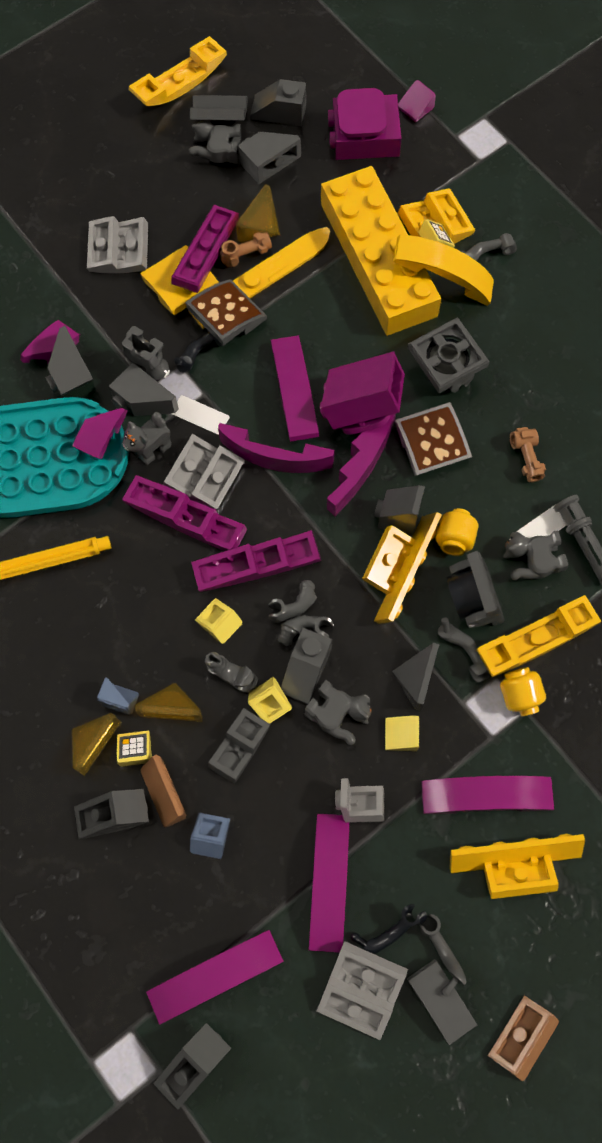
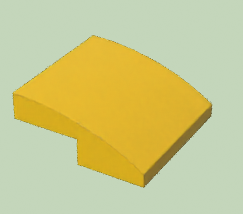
(439, 207)
(159, 280)

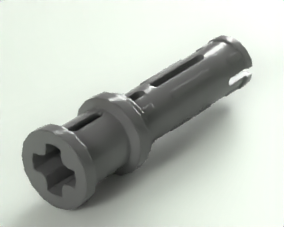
(581, 524)

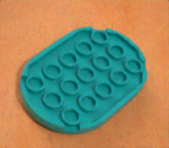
(43, 468)

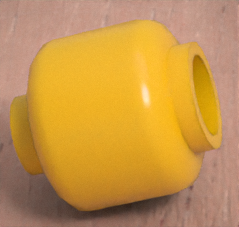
(457, 532)
(523, 691)

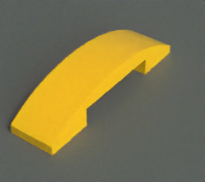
(181, 78)
(446, 262)
(539, 637)

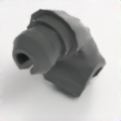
(304, 600)
(294, 626)
(237, 676)

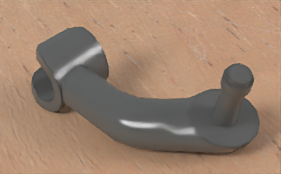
(504, 242)
(454, 635)
(446, 956)

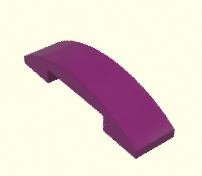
(312, 460)
(487, 794)
(329, 883)
(214, 976)

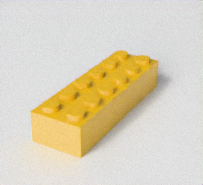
(368, 234)

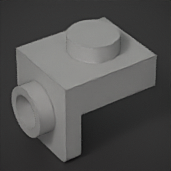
(360, 802)

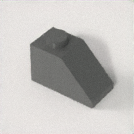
(281, 103)
(268, 153)
(66, 366)
(141, 393)
(400, 508)
(306, 665)
(111, 813)
(192, 1065)

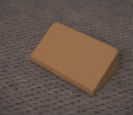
(162, 791)
(524, 1038)

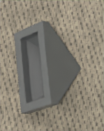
(416, 674)

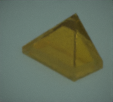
(258, 217)
(169, 704)
(90, 740)

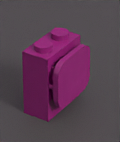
(364, 124)
(363, 393)

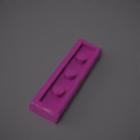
(204, 249)

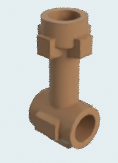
(232, 251)
(526, 439)

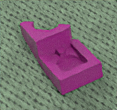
(44, 343)
(97, 432)

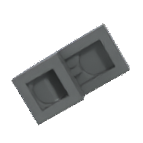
(239, 746)
(447, 1012)

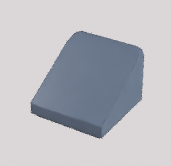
(209, 835)

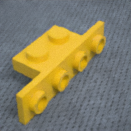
(396, 563)
(518, 866)

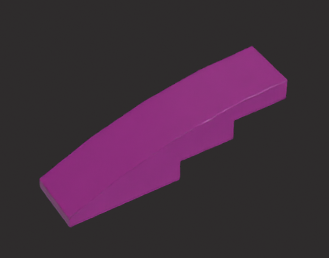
(294, 388)
(365, 452)
(183, 514)
(255, 561)

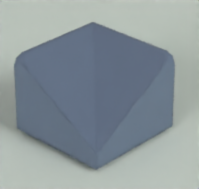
(117, 697)

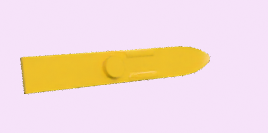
(281, 263)

